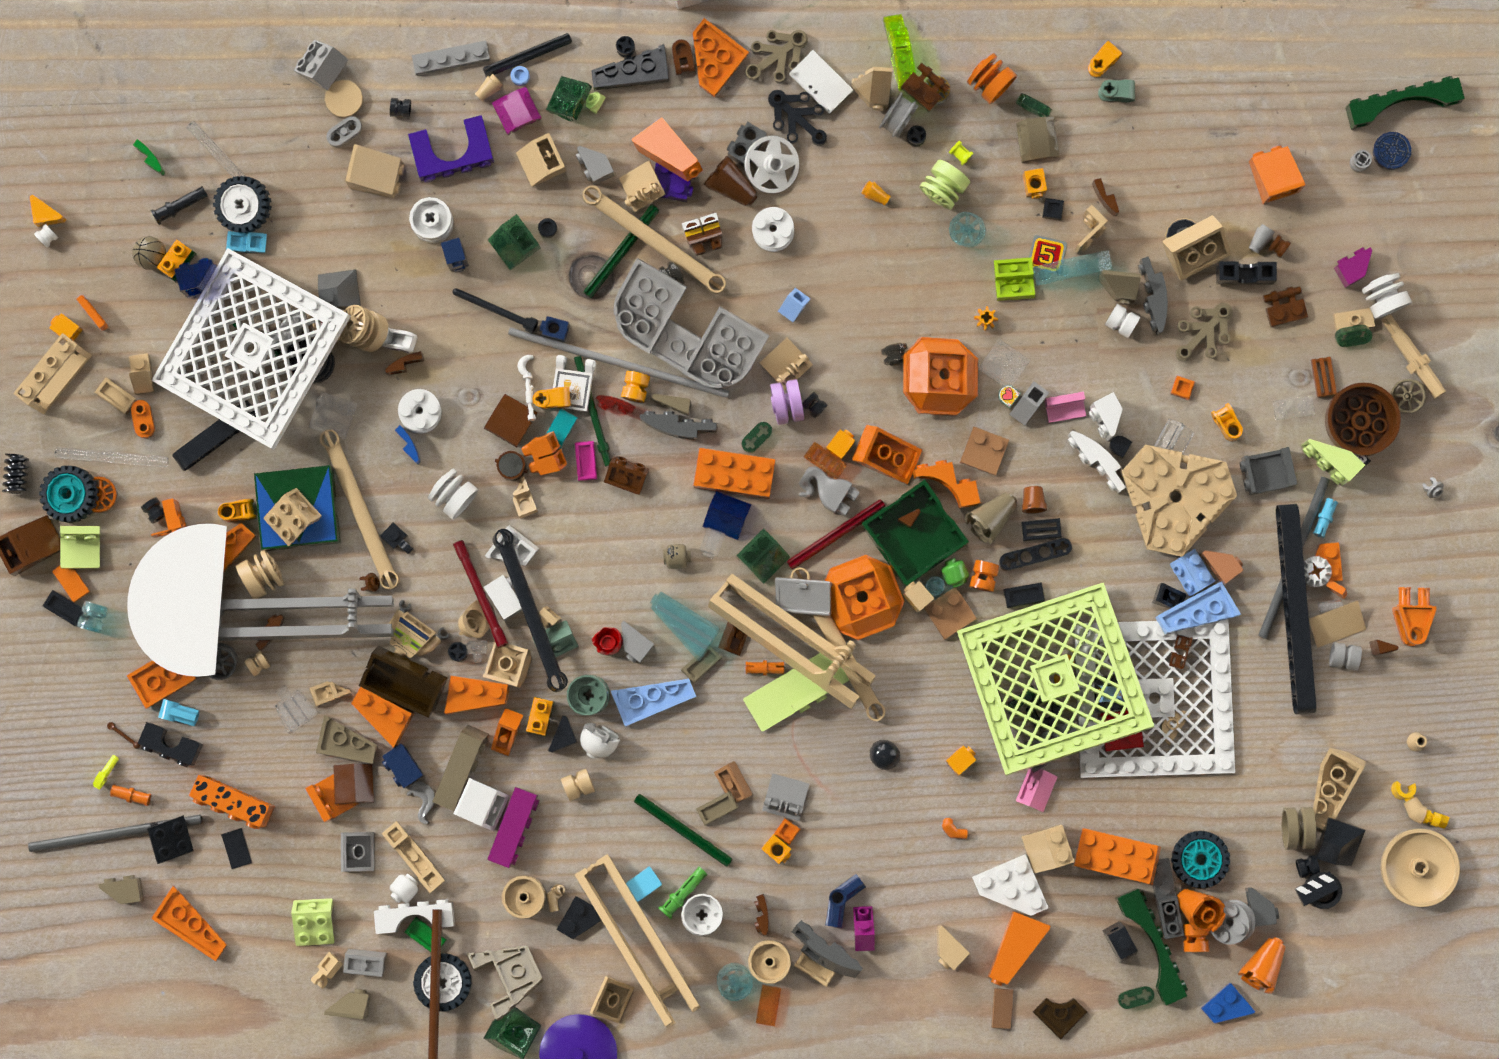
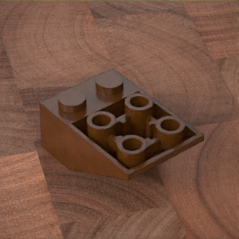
(29, 545)

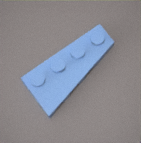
(1204, 608)
(644, 701)

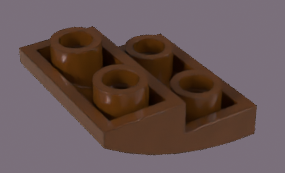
(509, 420)

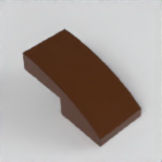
(1109, 202)
(399, 365)

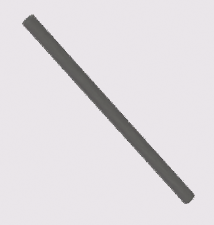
(1305, 529)
(102, 835)

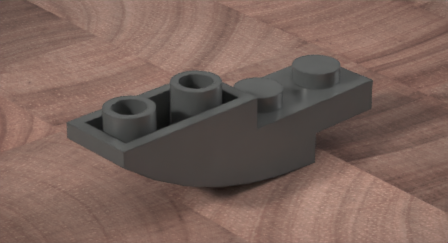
(1157, 303)
(669, 424)
(1167, 901)
(830, 957)

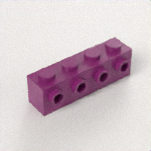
(512, 828)

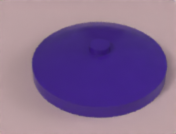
(578, 1038)

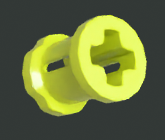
(961, 152)

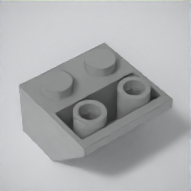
(321, 64)

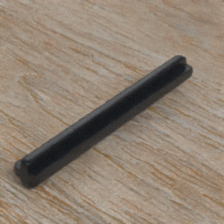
(527, 55)

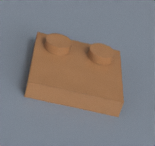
(984, 451)
(950, 613)

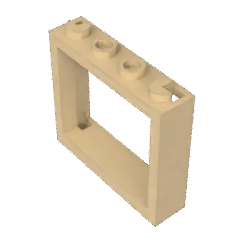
(52, 374)

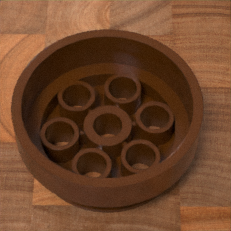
(1387, 414)

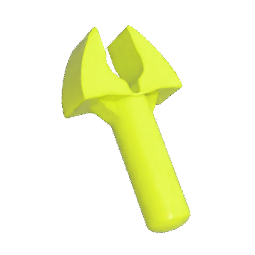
(101, 777)

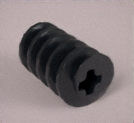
(15, 474)

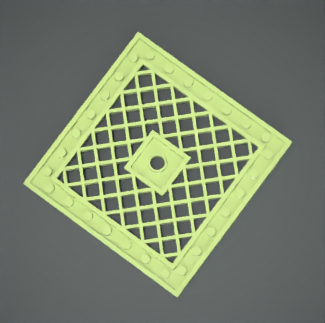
(1042, 614)

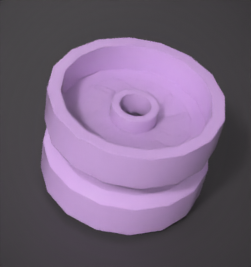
(786, 402)

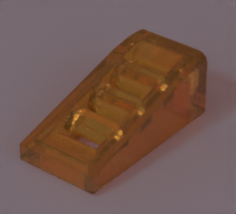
(839, 468)

